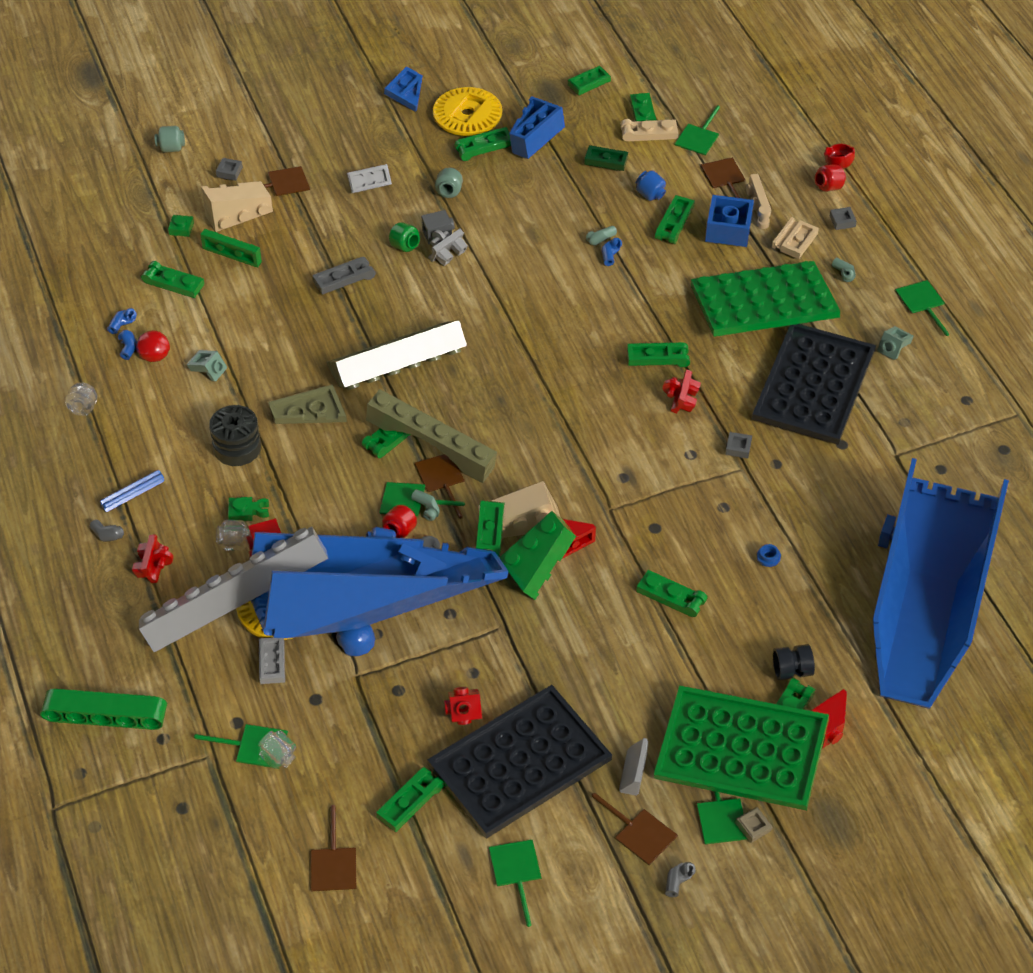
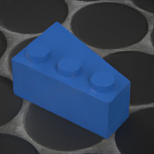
(536, 127)

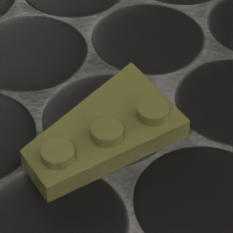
(309, 407)

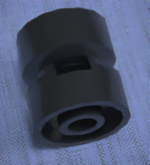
(795, 661)

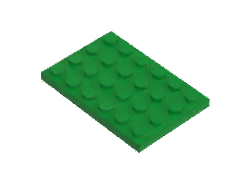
(764, 298)
(742, 747)

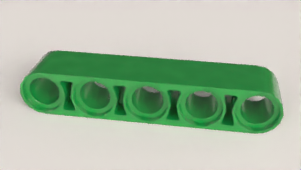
(104, 709)

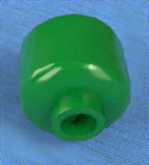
(404, 237)

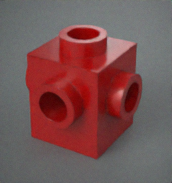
(467, 713)

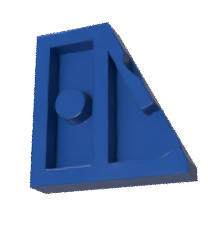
(405, 88)

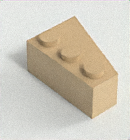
(235, 204)
(526, 509)

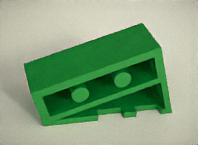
(537, 553)

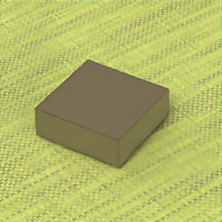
(754, 824)

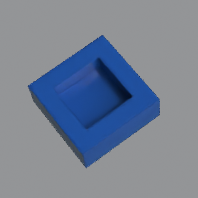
(887, 531)

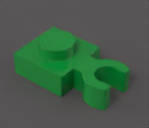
(244, 508)

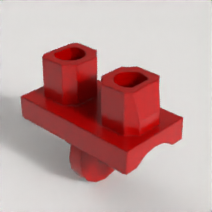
(679, 391)
(154, 558)

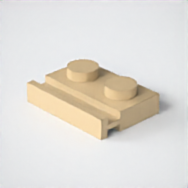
(795, 238)

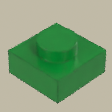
(181, 225)

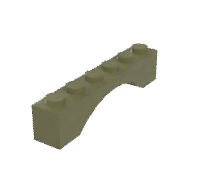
(395, 415)

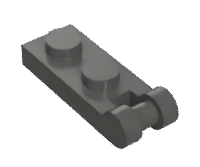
(343, 275)

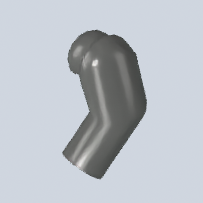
(106, 533)
(677, 876)

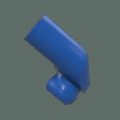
(609, 250)
(121, 318)
(130, 344)

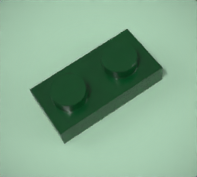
(606, 158)

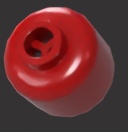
(830, 177)
(401, 520)

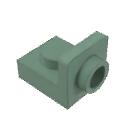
(893, 341)
(208, 362)

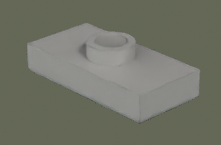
(369, 178)
(271, 660)

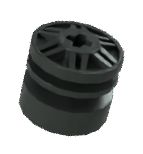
(235, 435)

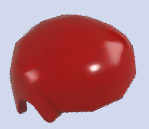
(840, 154)
(152, 346)

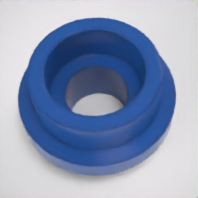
(773, 555)

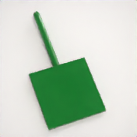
(698, 138)
(922, 297)
(402, 493)
(249, 746)
(719, 820)
(516, 864)

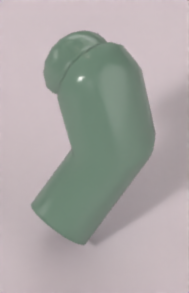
(595, 238)
(847, 270)
(431, 506)

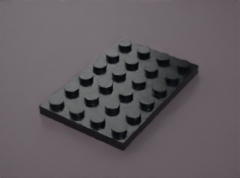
(814, 383)
(519, 760)

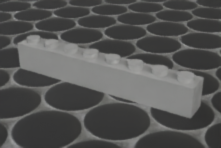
(231, 589)

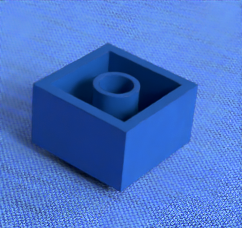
(729, 220)

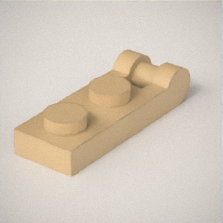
(649, 130)
(761, 204)

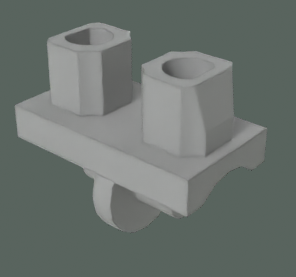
(443, 242)

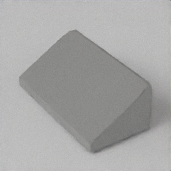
(634, 768)

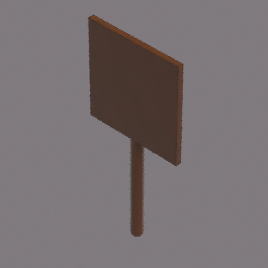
(723, 173)
(288, 181)
(440, 473)
(643, 835)
(333, 867)

